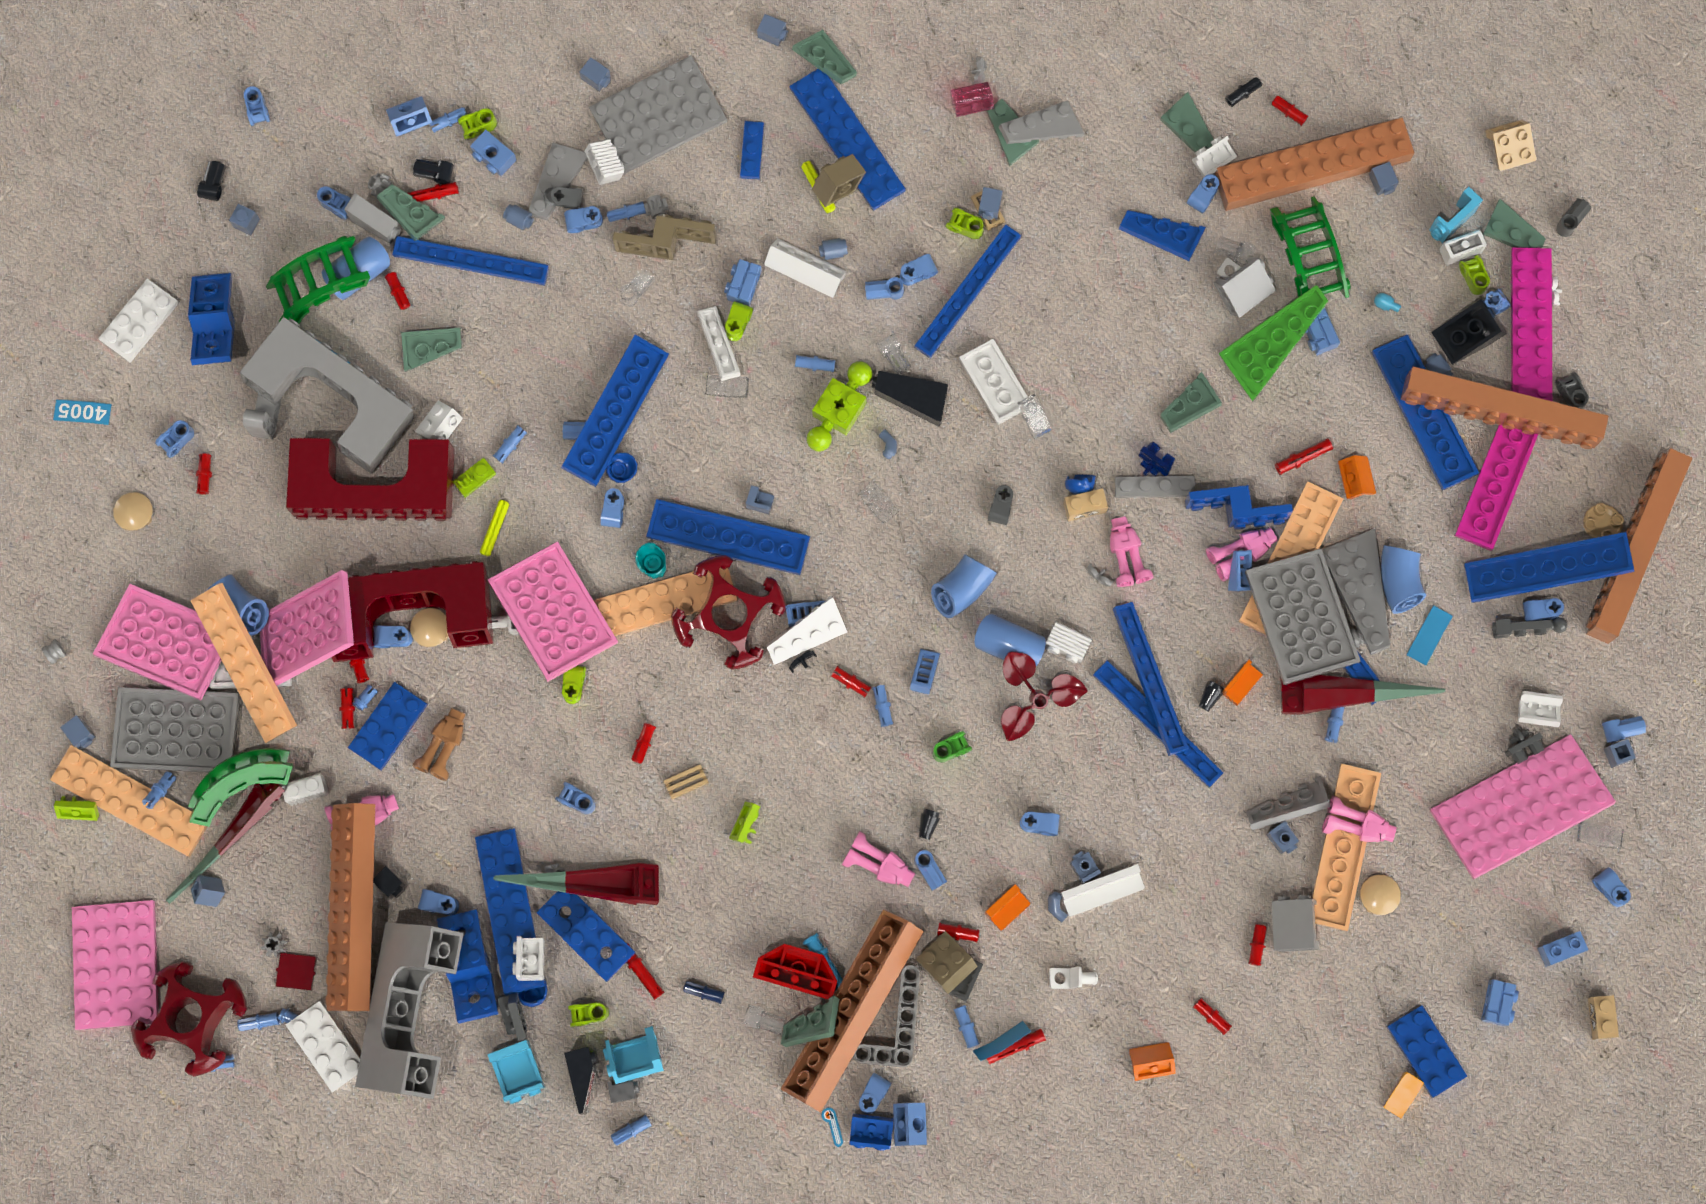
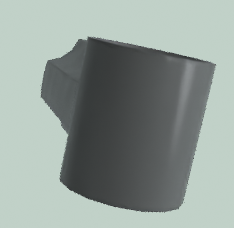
(1573, 217)

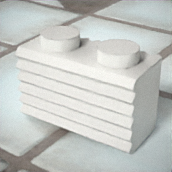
(604, 161)
(1463, 247)
(1068, 642)
(305, 789)

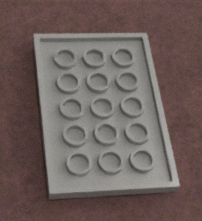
(658, 114)
(1302, 616)
(173, 730)

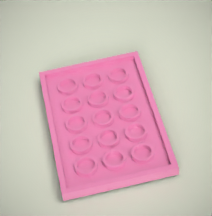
(552, 611)
(308, 628)
(160, 642)
(114, 964)

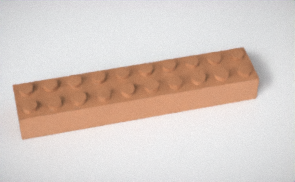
(1313, 164)
(1504, 408)
(1642, 539)
(350, 907)
(859, 1001)

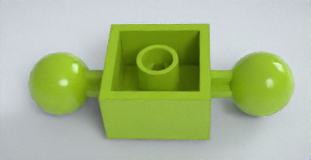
(840, 419)

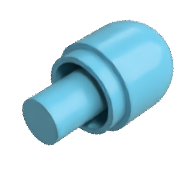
(1386, 302)

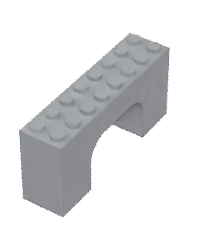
(296, 354)
(388, 1049)

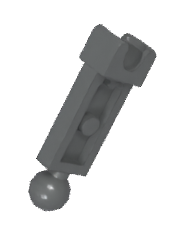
(1504, 627)

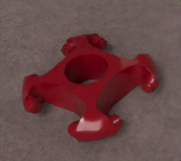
(737, 635)
(198, 1039)

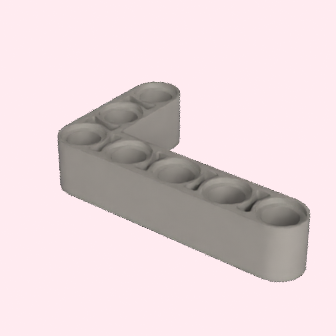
(262, 420)
(901, 1026)

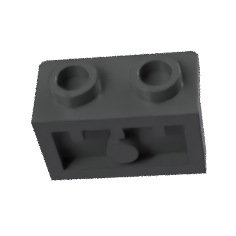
(513, 1015)

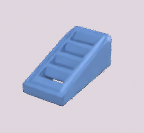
(1238, 582)
(790, 608)
(923, 684)

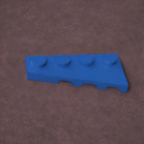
(1162, 233)

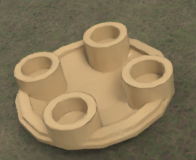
(133, 511)
(1602, 521)
(429, 627)
(1380, 894)

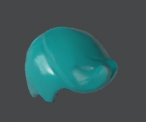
(651, 560)

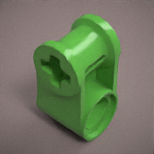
(953, 747)

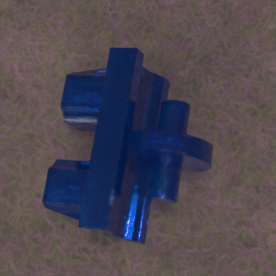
(1153, 463)

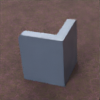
(759, 500)
(207, 891)

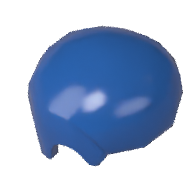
(622, 467)
(1080, 483)
(534, 996)

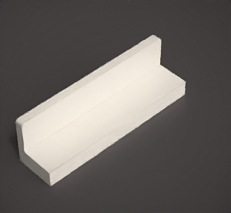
(804, 267)
(1102, 890)

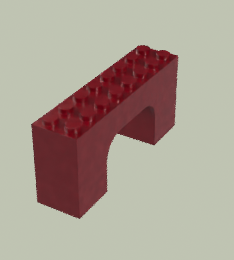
(421, 494)
(455, 588)

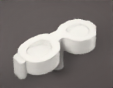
(1555, 292)

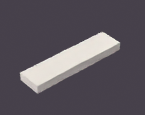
(718, 343)

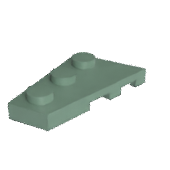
(825, 55)
(1001, 114)
(1188, 124)
(409, 213)
(1512, 229)
(428, 345)
(1192, 404)
(812, 1027)

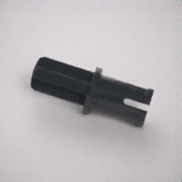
(1243, 91)

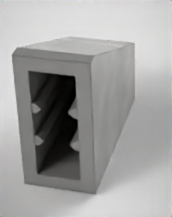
(372, 219)

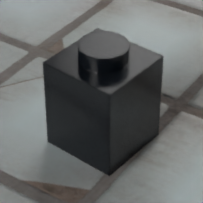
(389, 883)

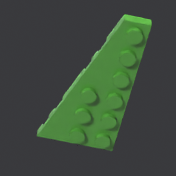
(1265, 348)

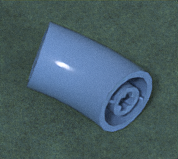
(368, 256)
(1401, 578)
(961, 586)
(250, 608)
(1001, 636)

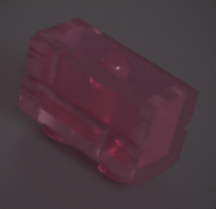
(972, 99)

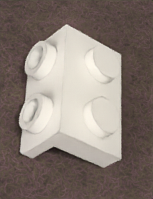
(1213, 157)
(439, 422)
(1539, 708)
(529, 959)

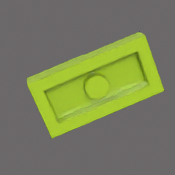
(474, 477)
(76, 809)
(747, 816)

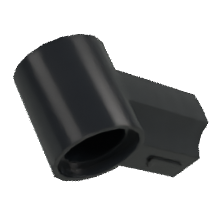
(437, 171)
(210, 186)

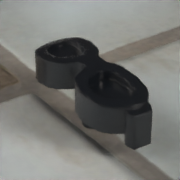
(801, 659)

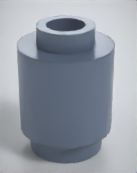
(518, 217)
(833, 248)
(1438, 364)

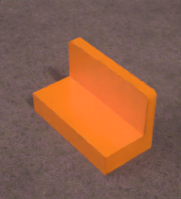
(1356, 476)
(1242, 683)
(1007, 908)
(1152, 1061)

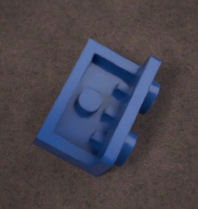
(871, 1132)

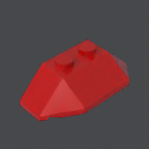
(797, 970)

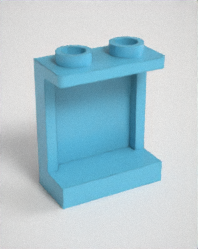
(1468, 203)
(633, 1057)
(516, 1071)

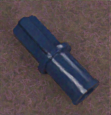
(703, 992)

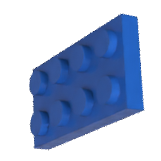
(387, 726)
(1427, 1051)

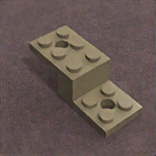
(665, 237)

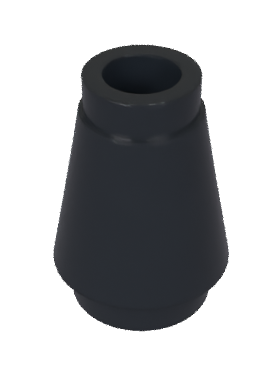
(1211, 694)
(928, 823)

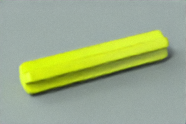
(811, 175)
(494, 528)

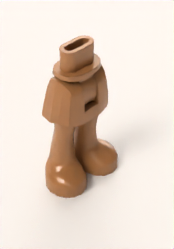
(449, 731)

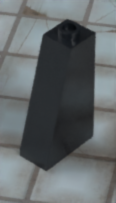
(912, 394)

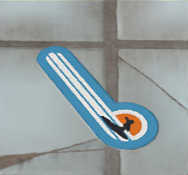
(829, 1115)

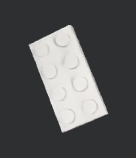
(138, 320)
(994, 380)
(325, 1046)

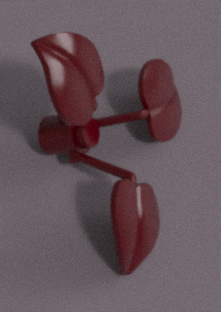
(1019, 668)

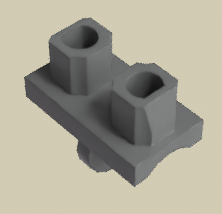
(1517, 752)

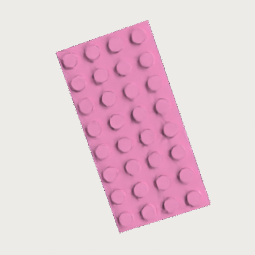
(1522, 806)

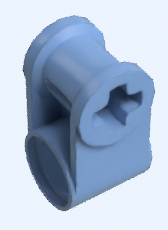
(256, 109)
(1202, 195)
(336, 203)
(580, 219)
(921, 269)
(174, 439)
(612, 512)
(1539, 609)
(389, 636)
(572, 798)
(1043, 824)
(1610, 886)
(435, 902)
(874, 1090)

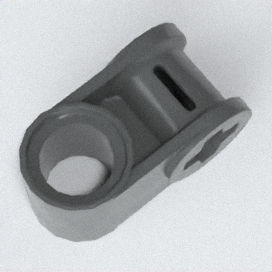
(566, 197)
(1572, 388)
(1001, 508)

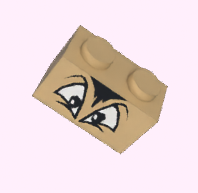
(1085, 505)
(1603, 1017)

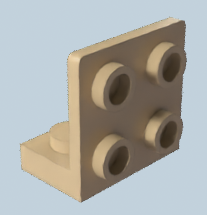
(1512, 144)

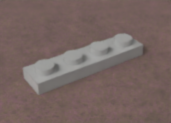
(1154, 486)

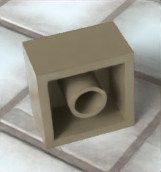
(838, 180)
(946, 962)

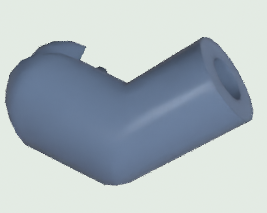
(890, 444)
(1054, 906)

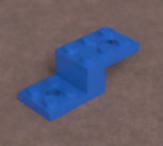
(211, 319)
(1238, 507)
(586, 933)
(473, 969)

